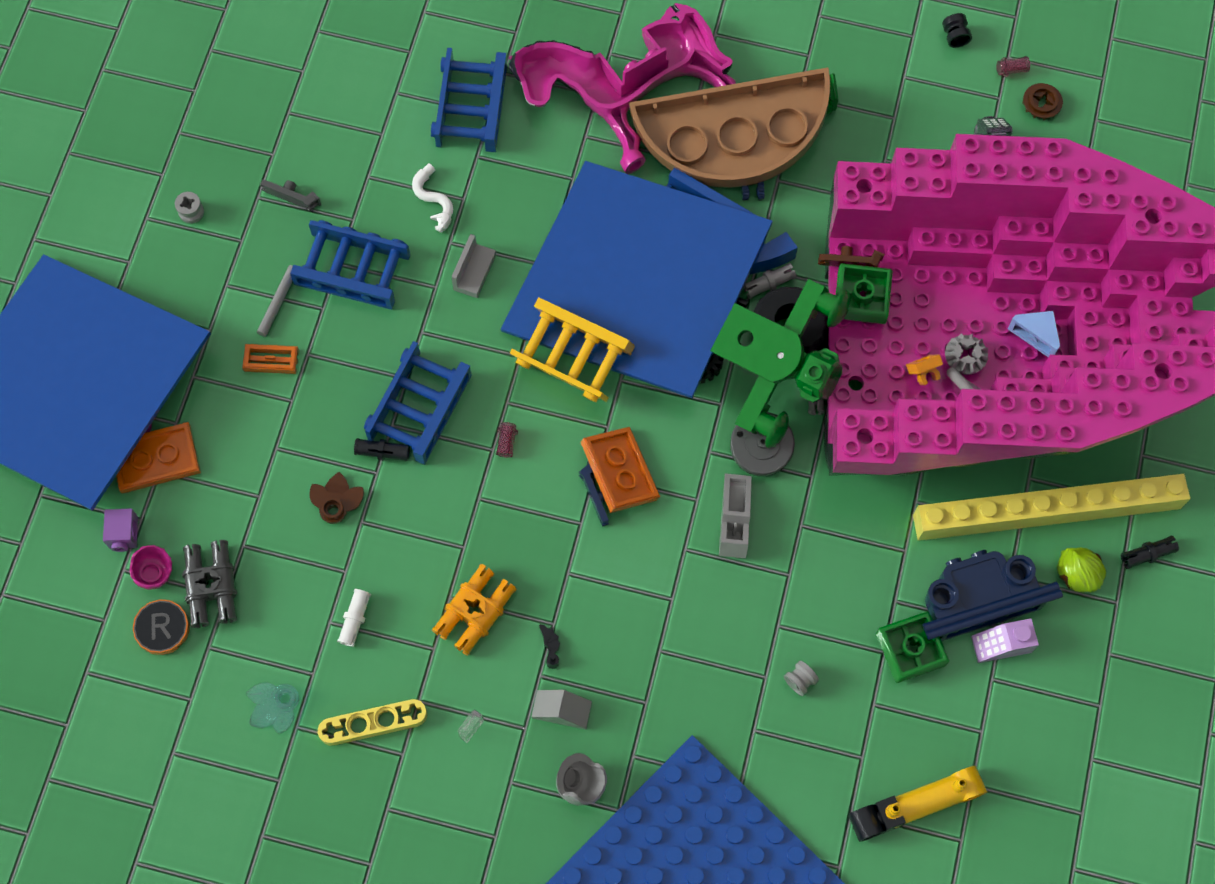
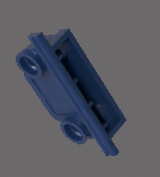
(984, 593)

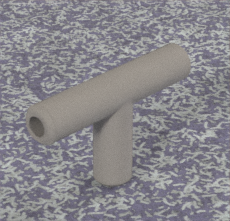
(959, 380)

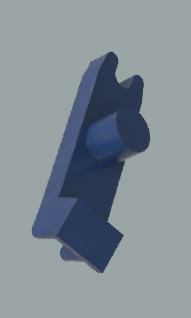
(596, 497)

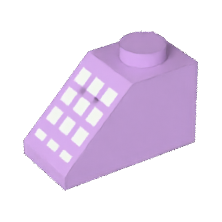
(1005, 641)

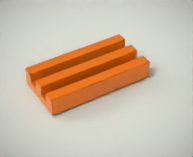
(270, 368)

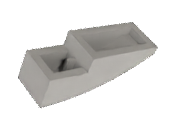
(735, 516)

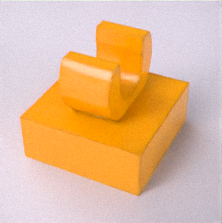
(925, 365)

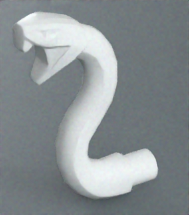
(444, 218)

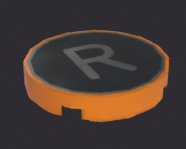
(161, 627)

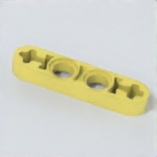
(373, 727)

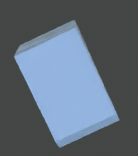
(1037, 330)

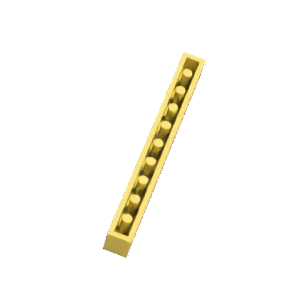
(1050, 507)

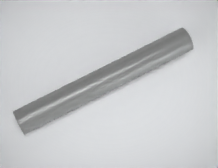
(276, 303)

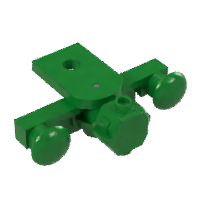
(780, 355)

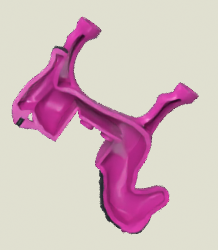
(674, 51)

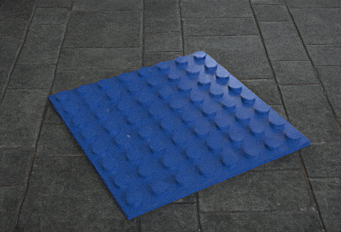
(645, 268)
(83, 377)
(694, 828)

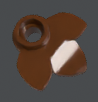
(335, 495)

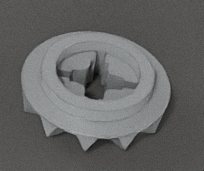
(967, 364)

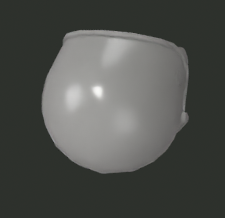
(580, 780)

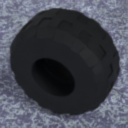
(779, 305)

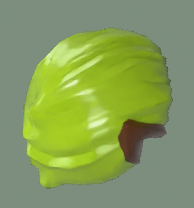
(1081, 569)

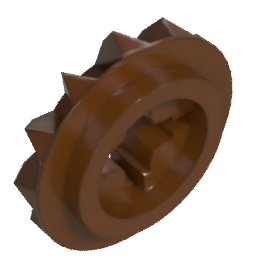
(1035, 94)

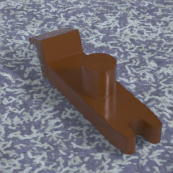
(847, 258)

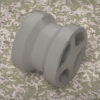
(192, 213)
(801, 678)

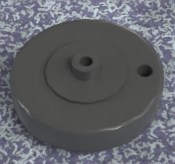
(753, 456)

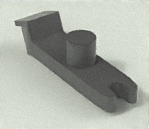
(287, 193)

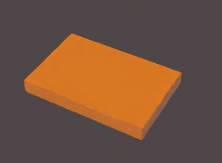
(160, 458)
(620, 469)

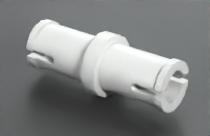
(354, 617)

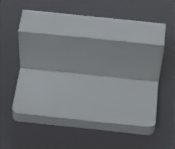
(472, 268)

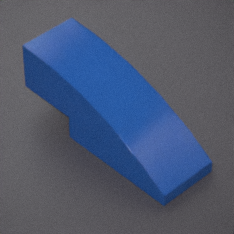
(775, 254)

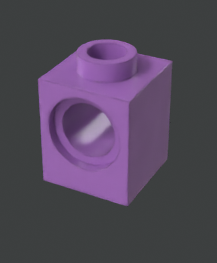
(120, 529)

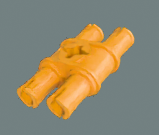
(477, 622)

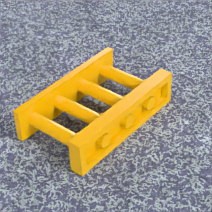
(593, 335)

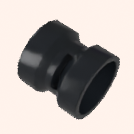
(957, 30)

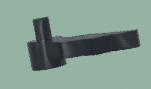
(552, 644)

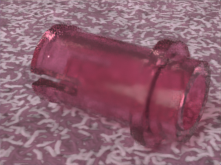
(1010, 66)
(506, 439)

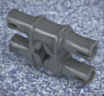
(221, 589)

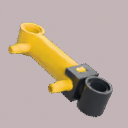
(917, 803)

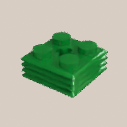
(877, 288)
(903, 662)

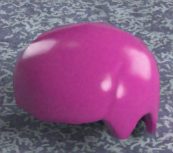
(150, 567)

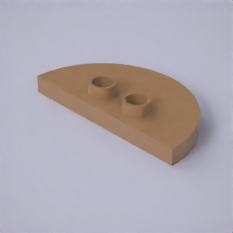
(736, 130)

